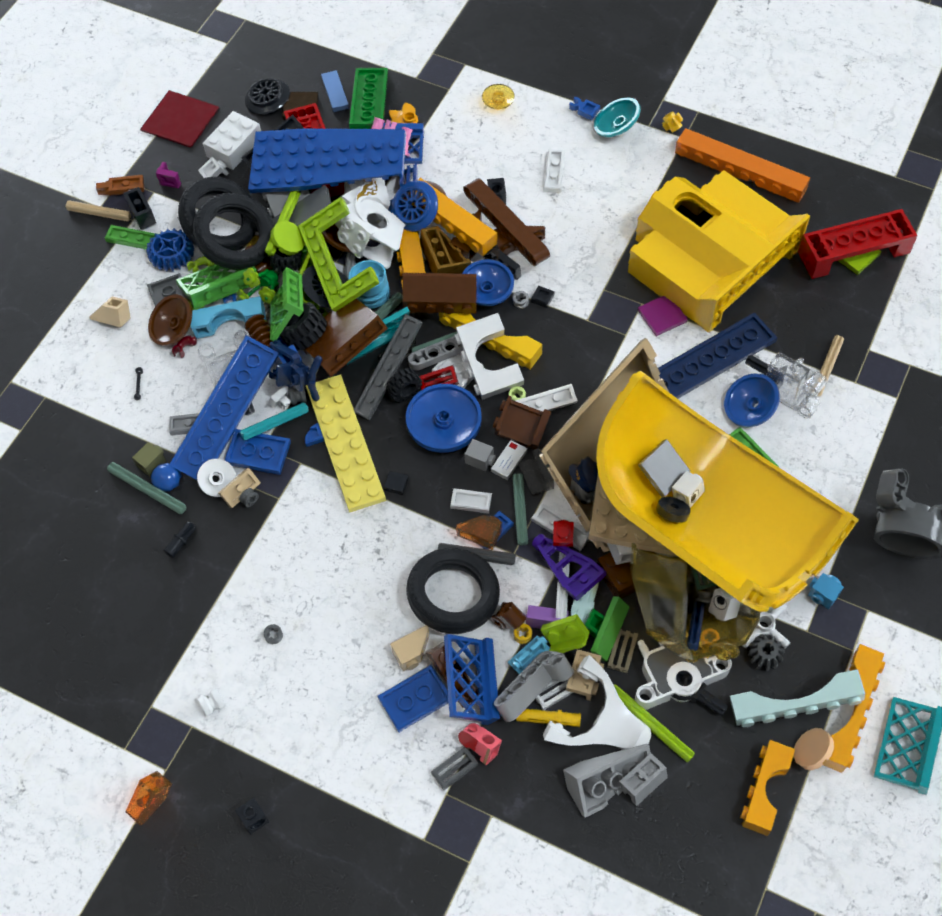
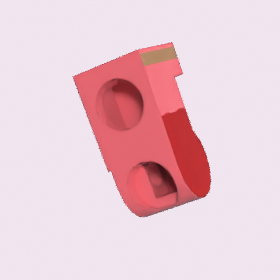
(480, 741)

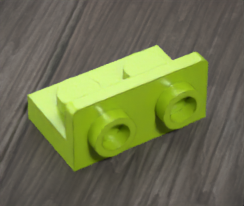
(566, 634)

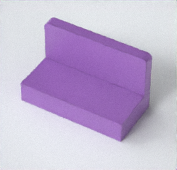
(538, 616)

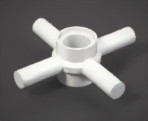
(769, 618)

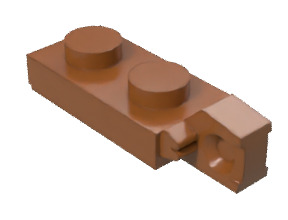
(120, 185)

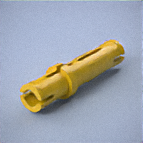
(544, 717)

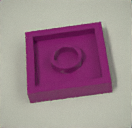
(662, 315)

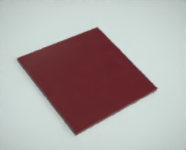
(179, 118)

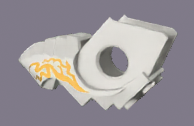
(368, 206)

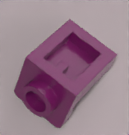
(167, 177)

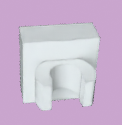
(280, 398)

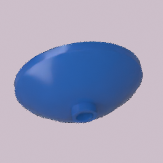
(492, 276)
(746, 393)

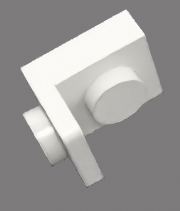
(213, 168)

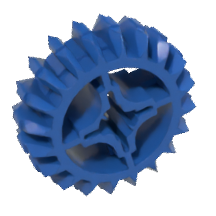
(170, 250)

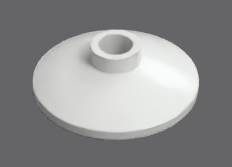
(218, 468)

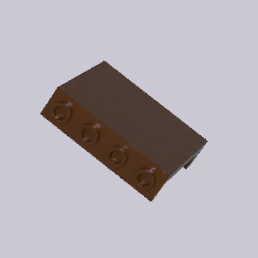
(346, 335)

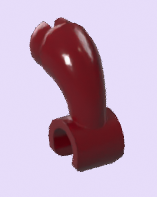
(185, 341)

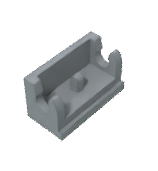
(644, 779)

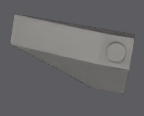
(598, 778)

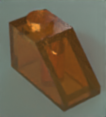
(481, 530)
(148, 797)

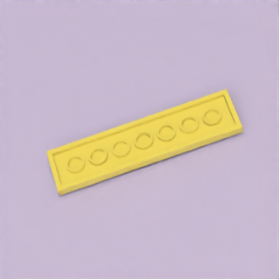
(346, 445)

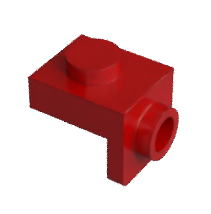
(563, 533)

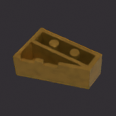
(441, 253)

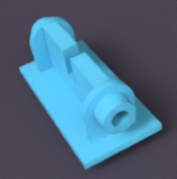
(528, 654)

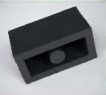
(139, 208)

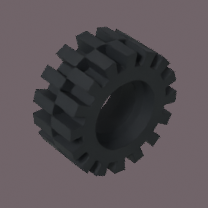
(281, 261)
(404, 385)

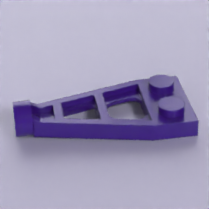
(582, 580)

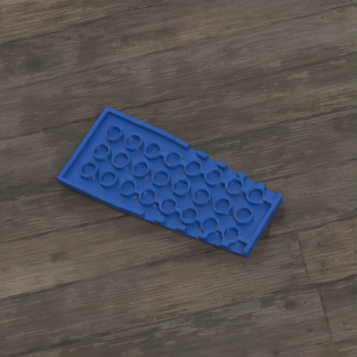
(324, 156)

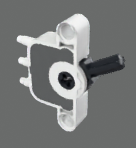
(665, 670)

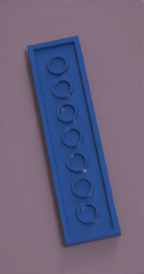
(225, 406)

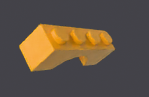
(760, 813)

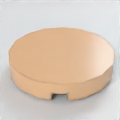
(813, 748)

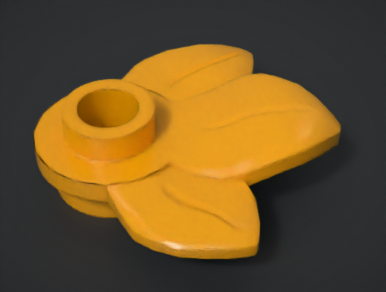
(406, 115)

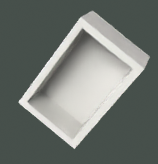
(232, 139)

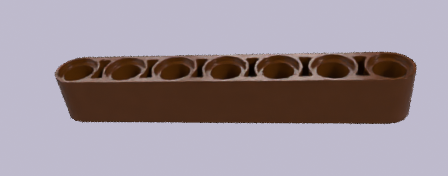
(506, 222)

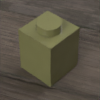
(149, 458)

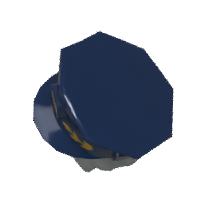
(584, 479)

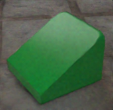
(594, 622)

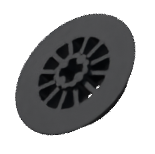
(276, 97)
(313, 286)

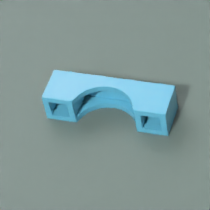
(207, 320)

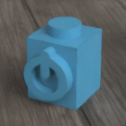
(825, 590)

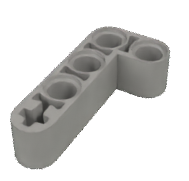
(531, 682)

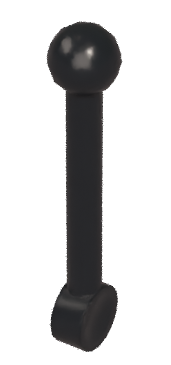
(139, 371)

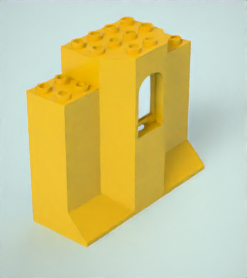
(713, 263)

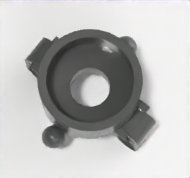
(906, 525)

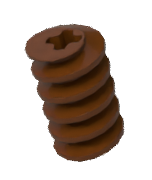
(258, 329)

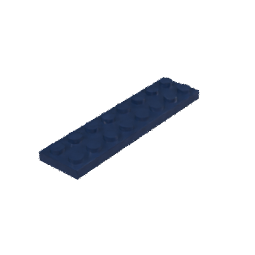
(716, 355)

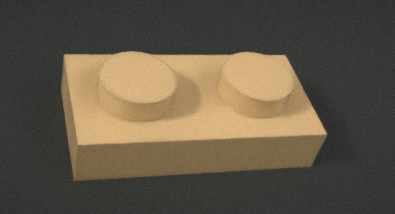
(234, 489)

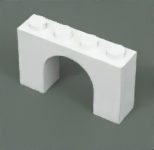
(487, 381)

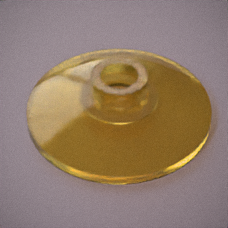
(498, 96)

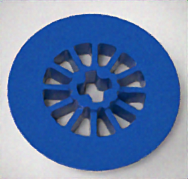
(430, 210)

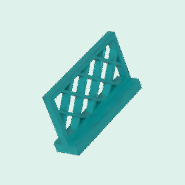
(392, 323)
(929, 751)

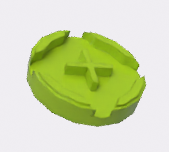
(287, 237)

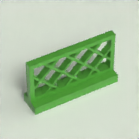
(212, 288)
(286, 302)

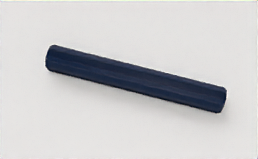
(695, 626)

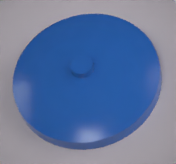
(443, 418)

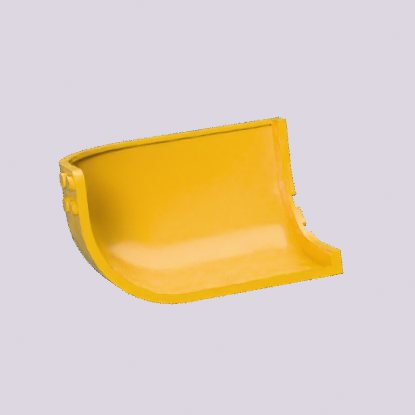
(752, 526)

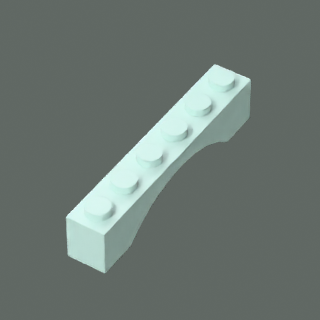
(842, 689)

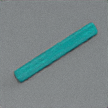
(274, 421)

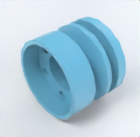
(380, 293)

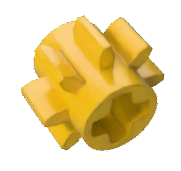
(672, 121)

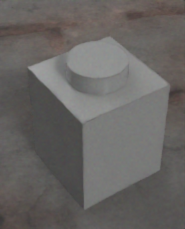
(479, 455)

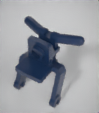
(295, 372)

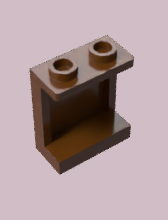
(521, 423)

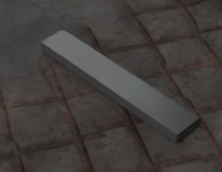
(387, 367)

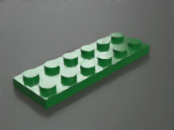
(368, 97)

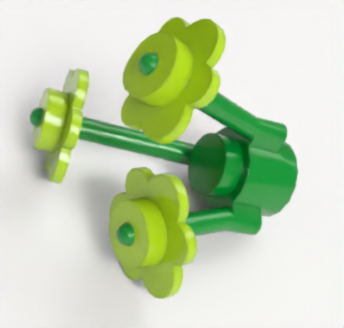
(268, 279)

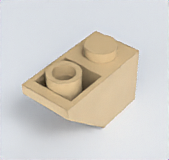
(112, 312)

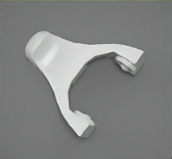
(614, 723)

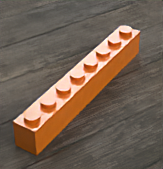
(742, 165)

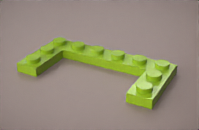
(336, 292)

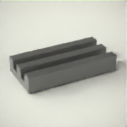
(440, 779)

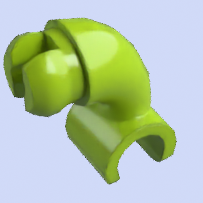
(200, 261)

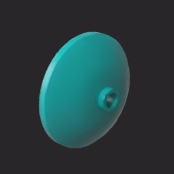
(617, 117)

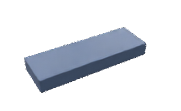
(335, 91)

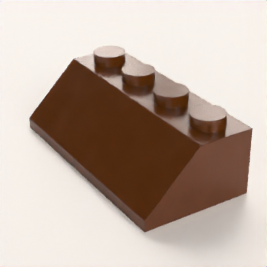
(440, 293)

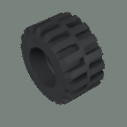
(306, 329)

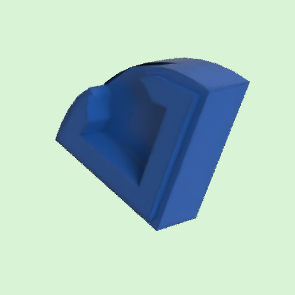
(314, 435)

